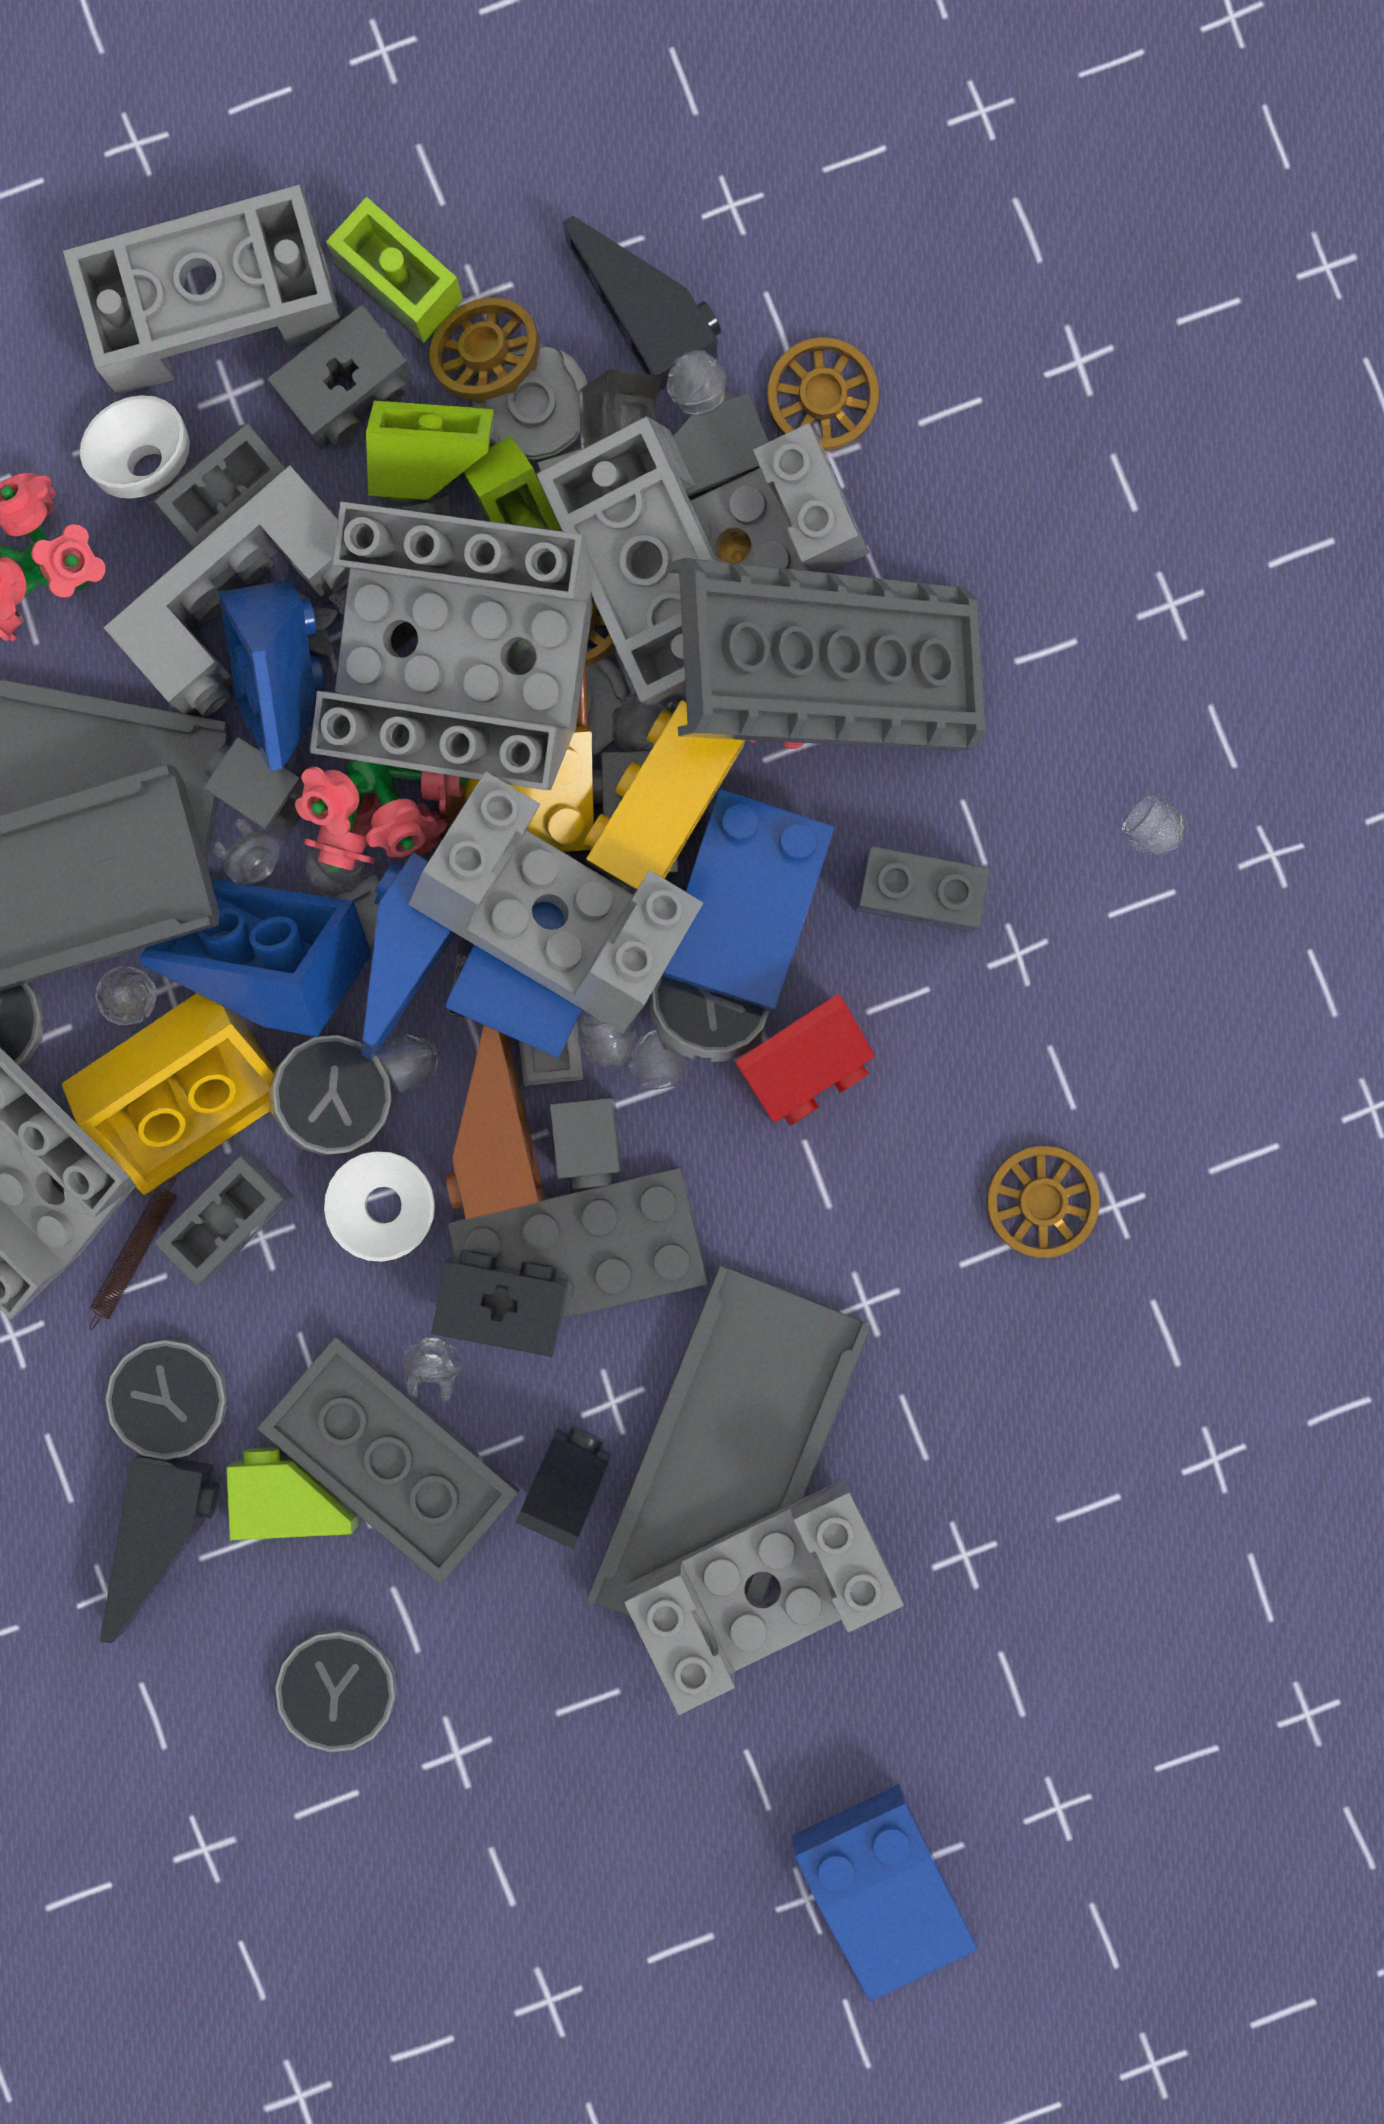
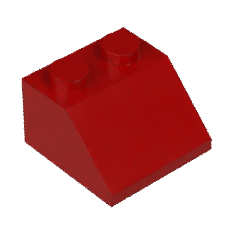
(806, 1060)

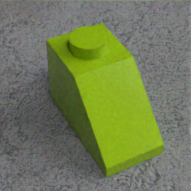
(422, 447)
(510, 488)
(281, 1500)

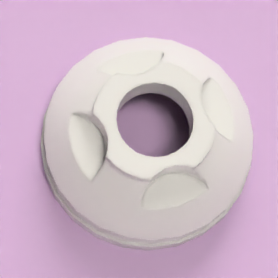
(124, 436)
(348, 1213)

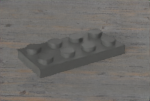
(606, 1240)
(388, 1459)

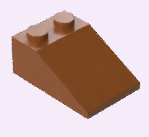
(494, 1142)

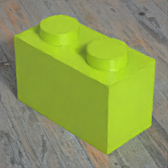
(395, 270)

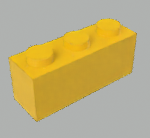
(660, 801)

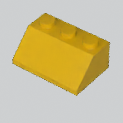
(173, 1091)

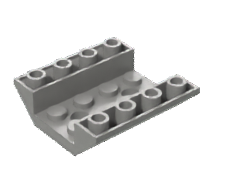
(469, 597)
(38, 1223)

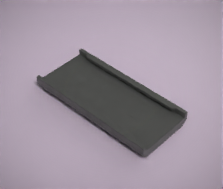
(828, 658)
(74, 741)
(100, 876)
(734, 1428)

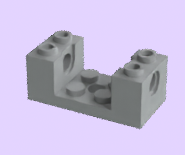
(266, 277)
(622, 497)
(785, 507)
(158, 623)
(496, 871)
(706, 1626)

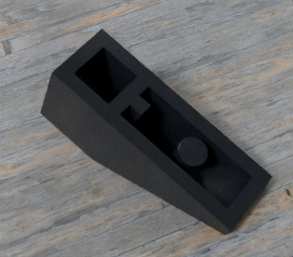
(645, 304)
(565, 1486)
(158, 1520)

